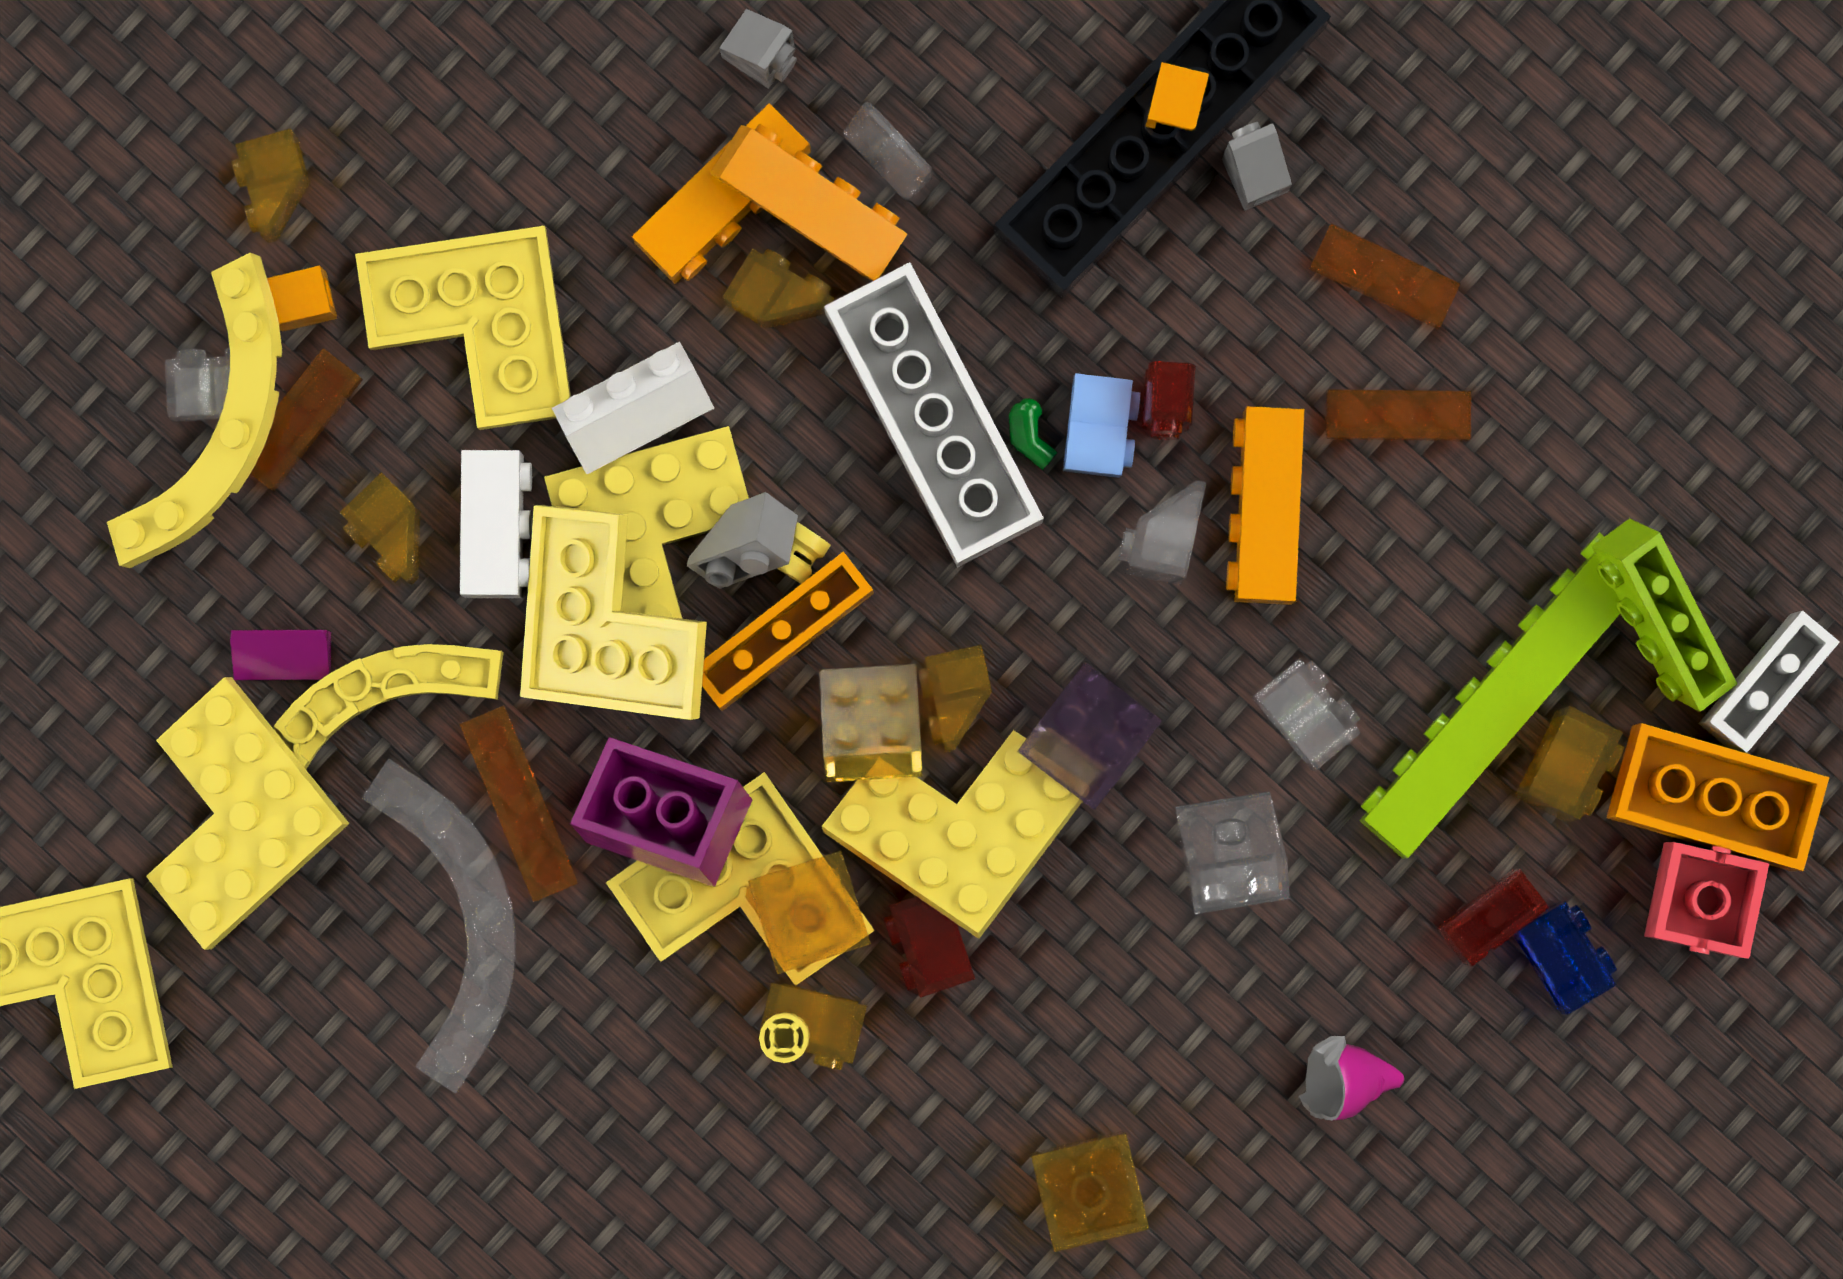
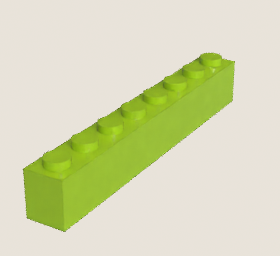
(1493, 708)

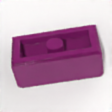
(280, 654)

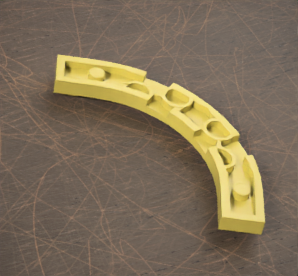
(240, 429)
(381, 679)

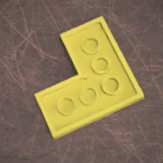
(494, 295)
(668, 497)
(581, 641)
(264, 817)
(962, 854)
(677, 909)
(97, 964)

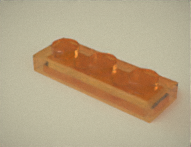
(1384, 276)
(1398, 415)
(304, 416)

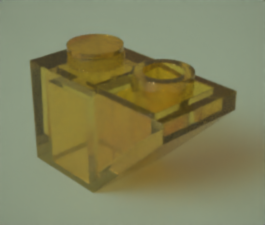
(274, 178)
(773, 294)
(389, 524)
(959, 692)

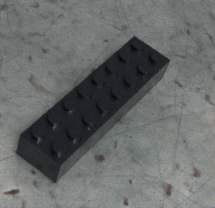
(1125, 168)

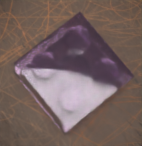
(1089, 736)

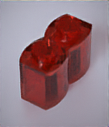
(1168, 399)

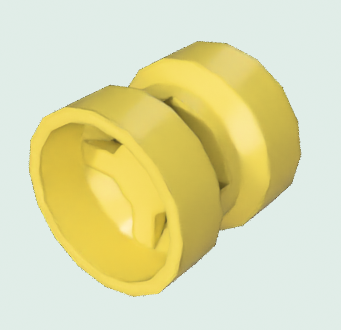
(810, 548)
(787, 1031)

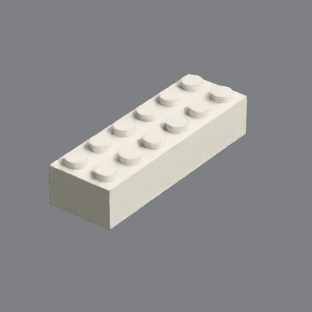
(933, 414)

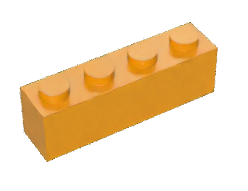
(809, 202)
(706, 210)
(1268, 505)
(784, 630)

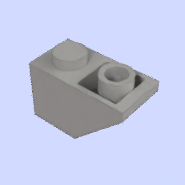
(760, 48)
(1256, 165)
(746, 542)

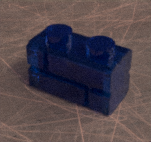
(1565, 957)

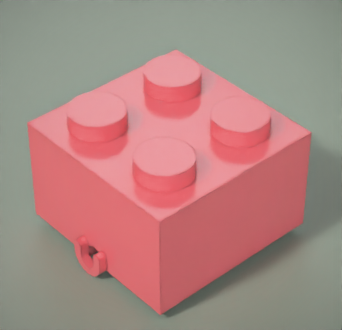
(1706, 899)

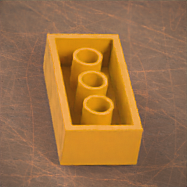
(1717, 797)

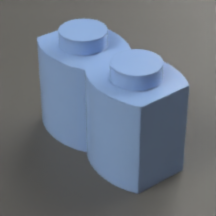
(1099, 425)

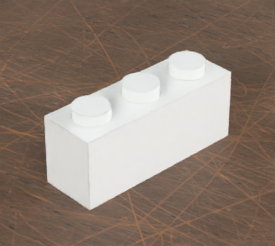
(633, 408)
(494, 523)
(1769, 682)

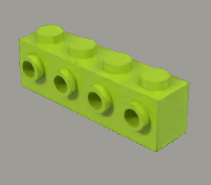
(1664, 615)

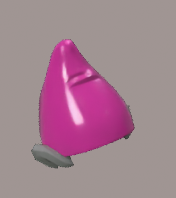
(1345, 1079)

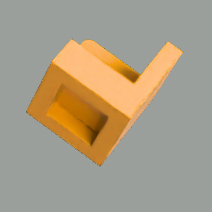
(1177, 97)
(302, 298)

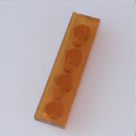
(519, 803)

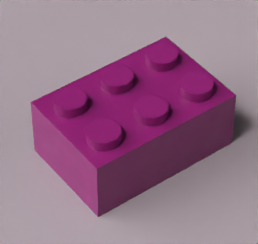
(661, 811)

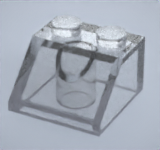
(1164, 537)
(1233, 852)

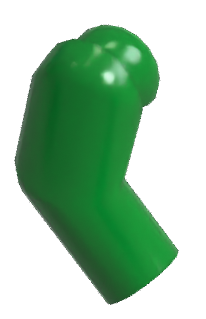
(1024, 433)

